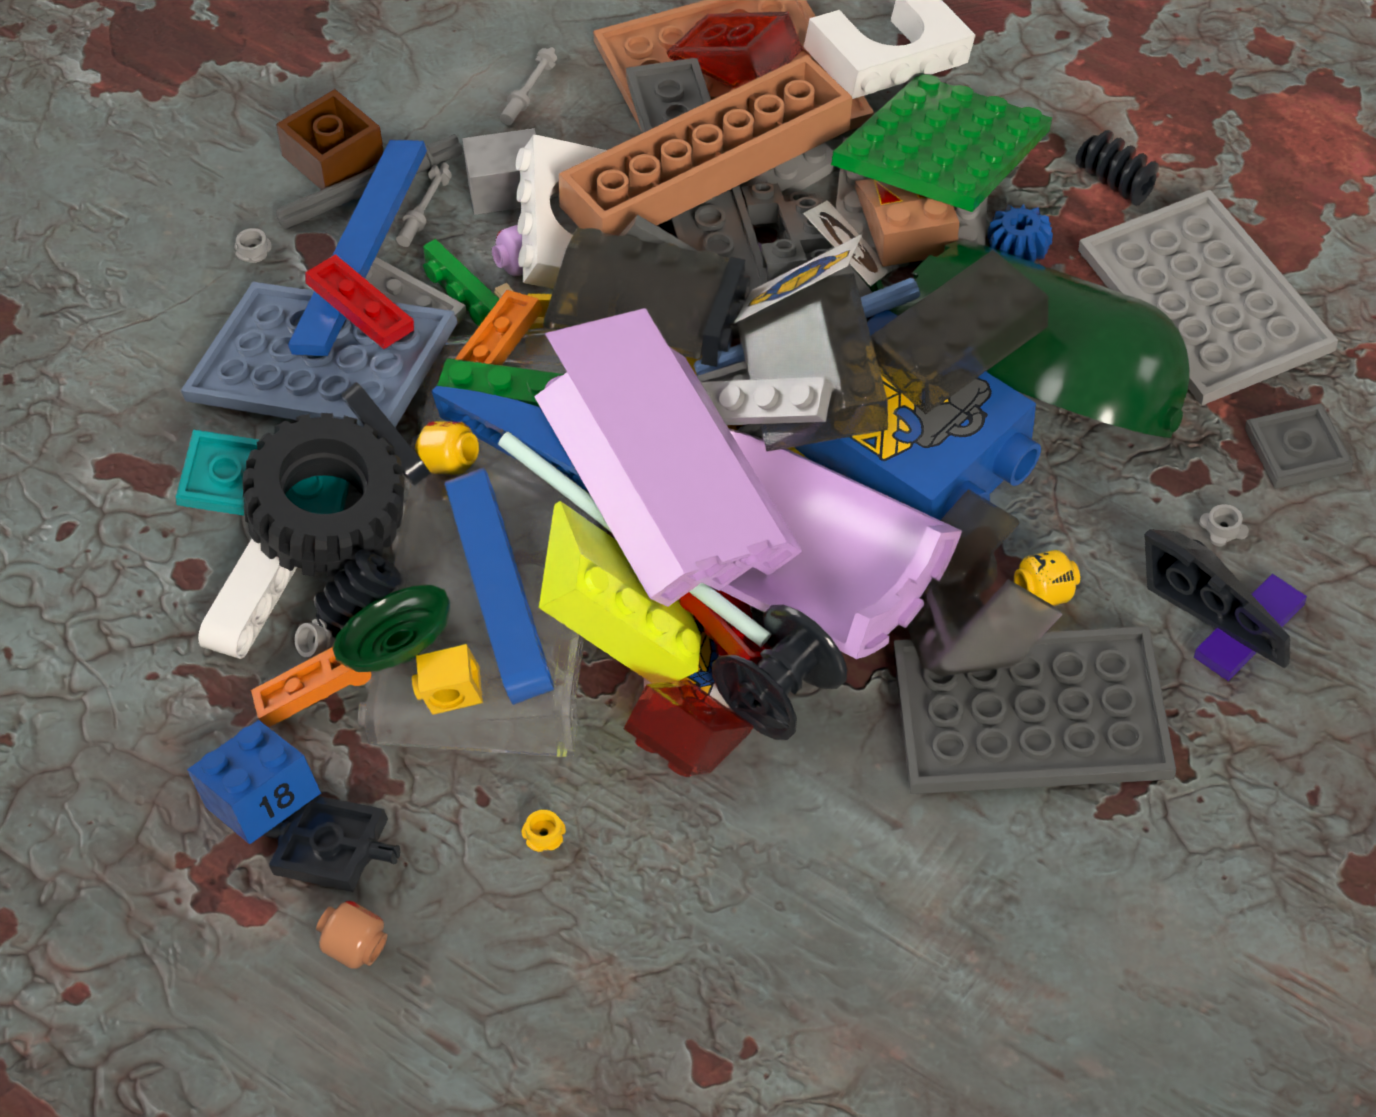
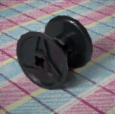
(798, 653)

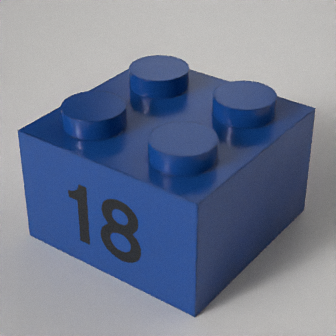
(254, 781)

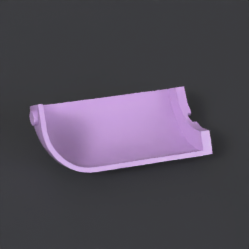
(860, 552)

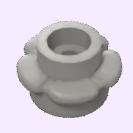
(252, 245)
(313, 639)

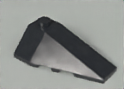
(1204, 587)

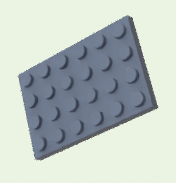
(256, 373)

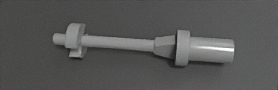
(518, 99)
(414, 219)

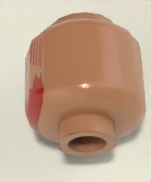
(351, 934)

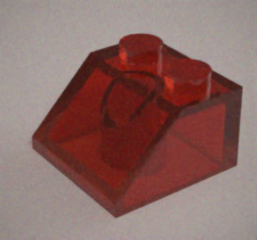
(685, 727)

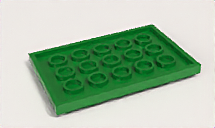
(943, 142)

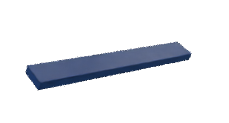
(361, 240)

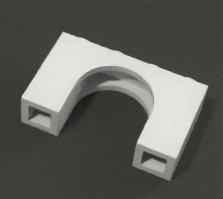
(865, 66)
(542, 236)

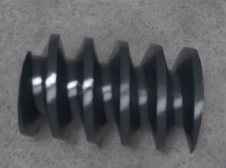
(1118, 166)
(360, 584)

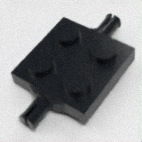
(330, 843)

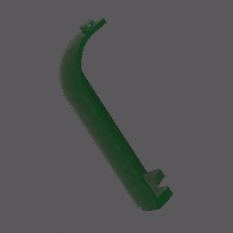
(1098, 354)

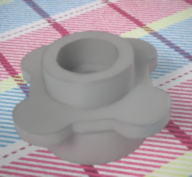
(1225, 516)

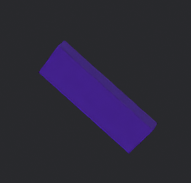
(1226, 654)

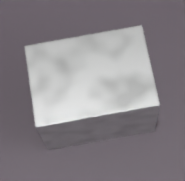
(493, 169)

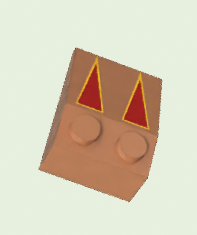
(905, 223)

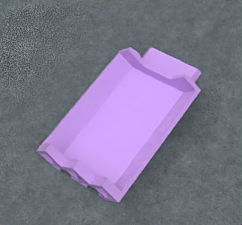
(660, 459)

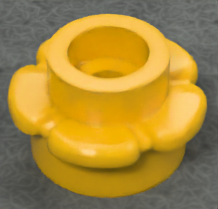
(543, 821)

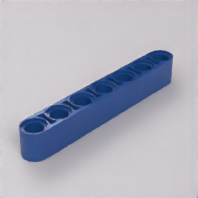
(499, 587)

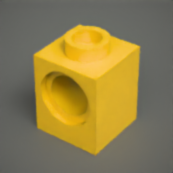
(448, 679)

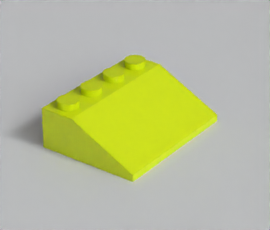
(602, 600)

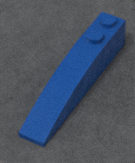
(495, 415)

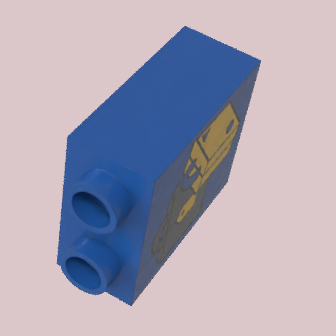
(935, 457)

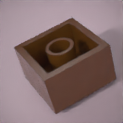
(330, 140)

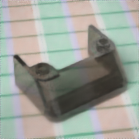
(954, 627)

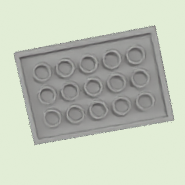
(1217, 289)

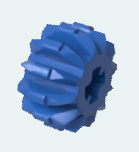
(1021, 232)

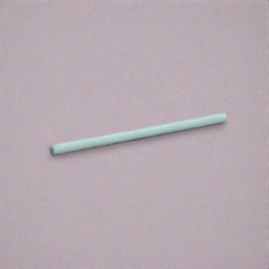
(586, 503)

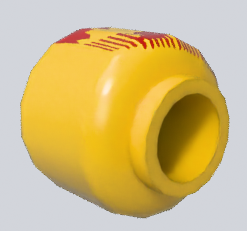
(447, 447)

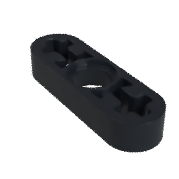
(370, 414)

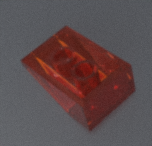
(739, 45)

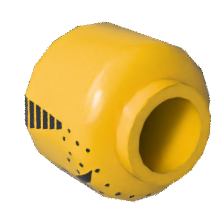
(1049, 576)

